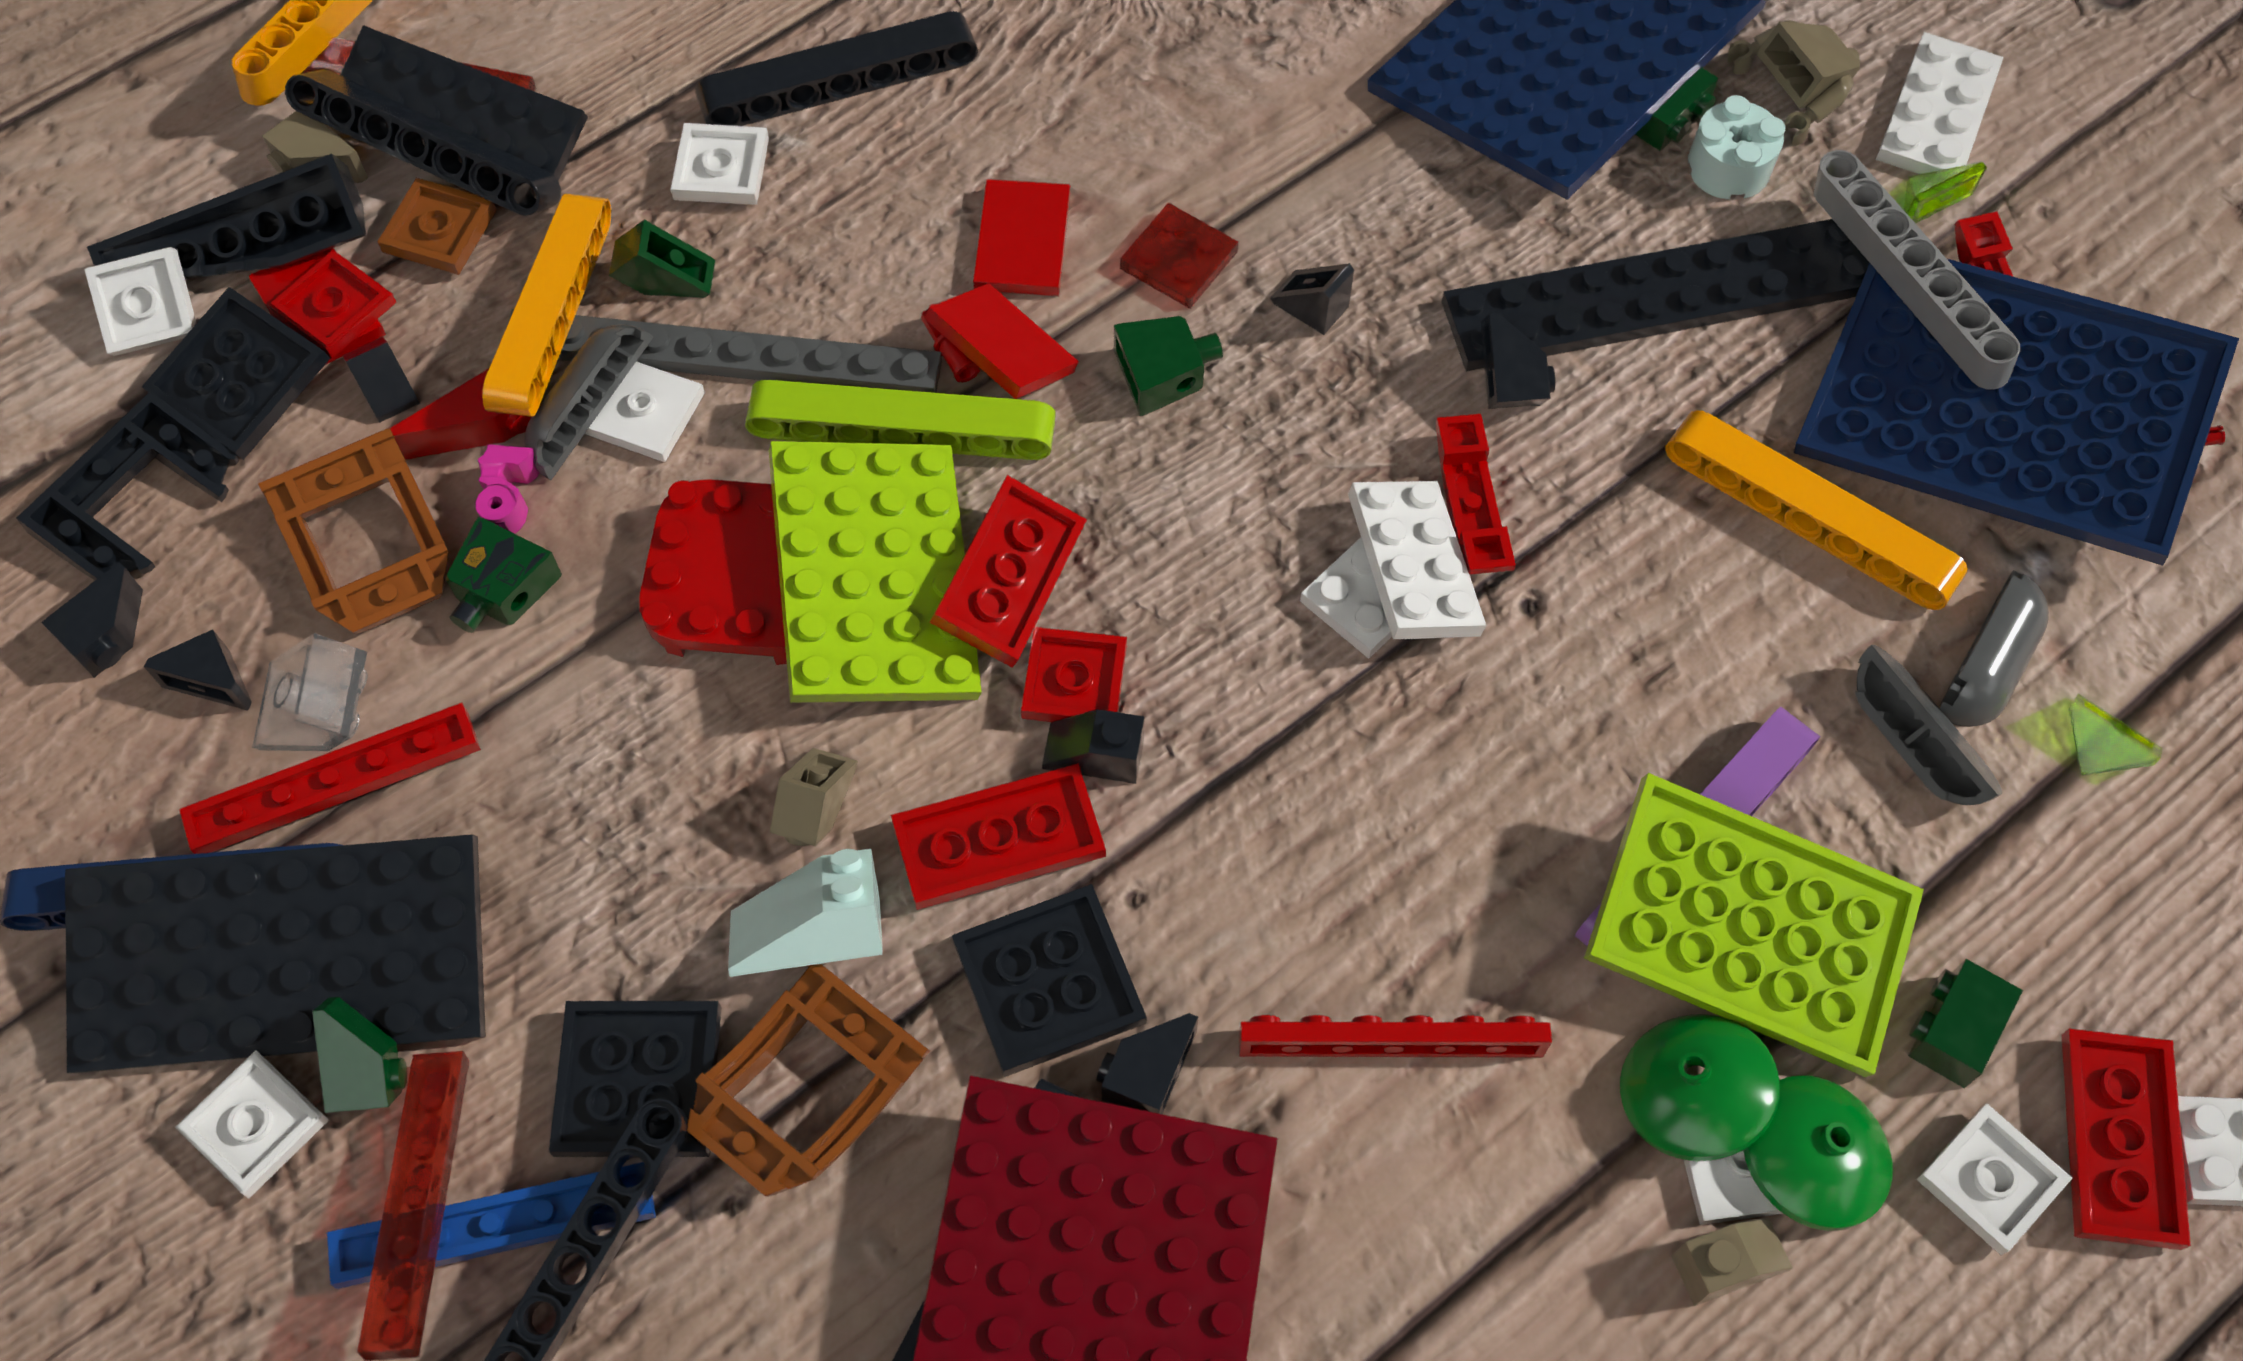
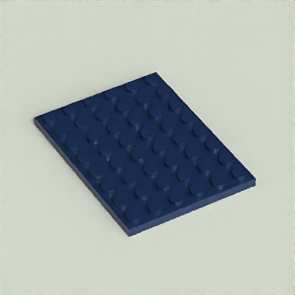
(1554, 80)
(2080, 441)

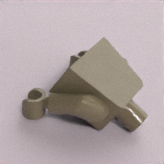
(1809, 66)

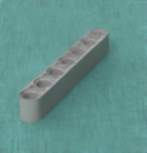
(1916, 270)

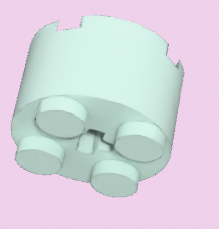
(1735, 148)

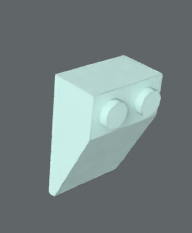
(810, 917)

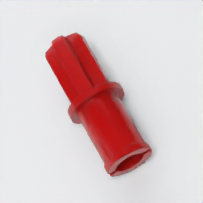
(959, 363)

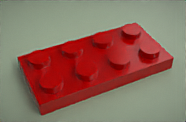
(1008, 571)
(998, 836)
(2124, 1139)

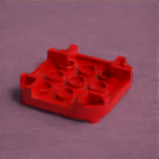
(715, 571)

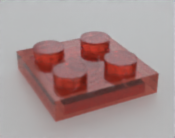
(1179, 255)

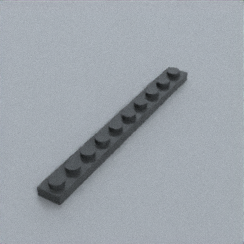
(771, 356)

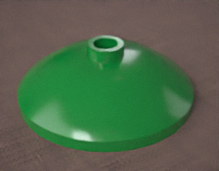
(1707, 1112)
(1810, 1174)

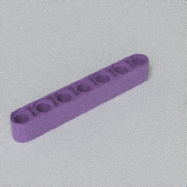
(1751, 773)

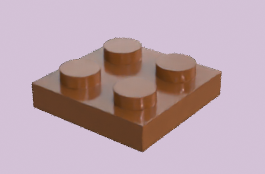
(437, 226)

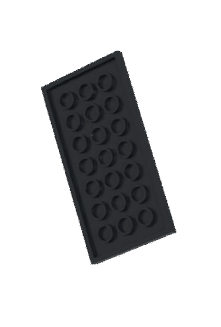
(244, 947)

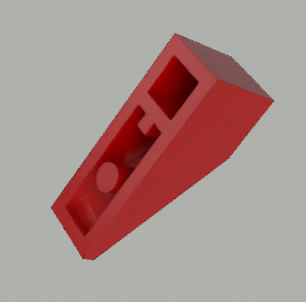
(456, 423)

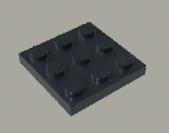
(236, 372)
(1048, 980)
(622, 1057)

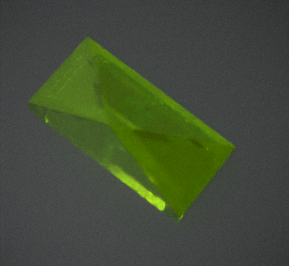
(1940, 189)
(2106, 742)

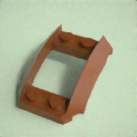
(332, 481)
(853, 1024)

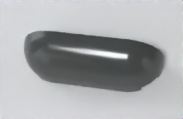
(582, 394)
(1998, 654)
(1922, 732)

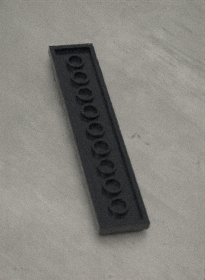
(1663, 290)

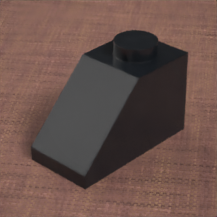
(1514, 366)
(99, 620)
(1100, 742)
(1147, 1065)

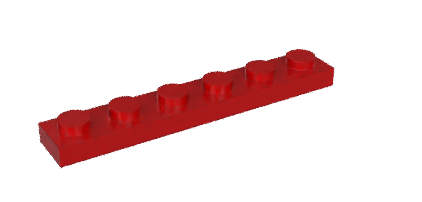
(329, 780)
(1411, 1038)

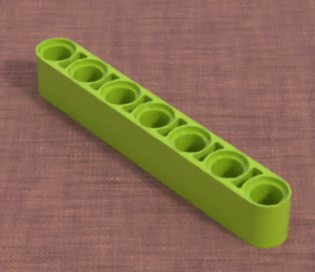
(900, 417)

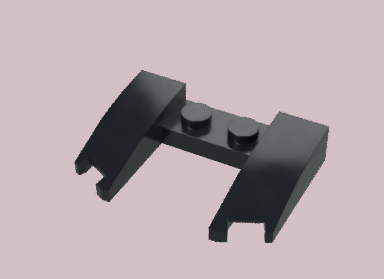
(150, 430)

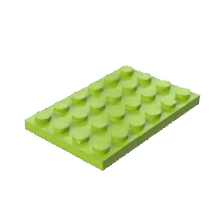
(862, 566)
(1755, 925)

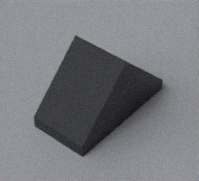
(1316, 295)
(381, 379)
(201, 669)

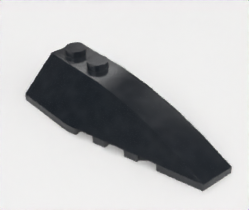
(255, 225)

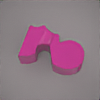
(500, 500)

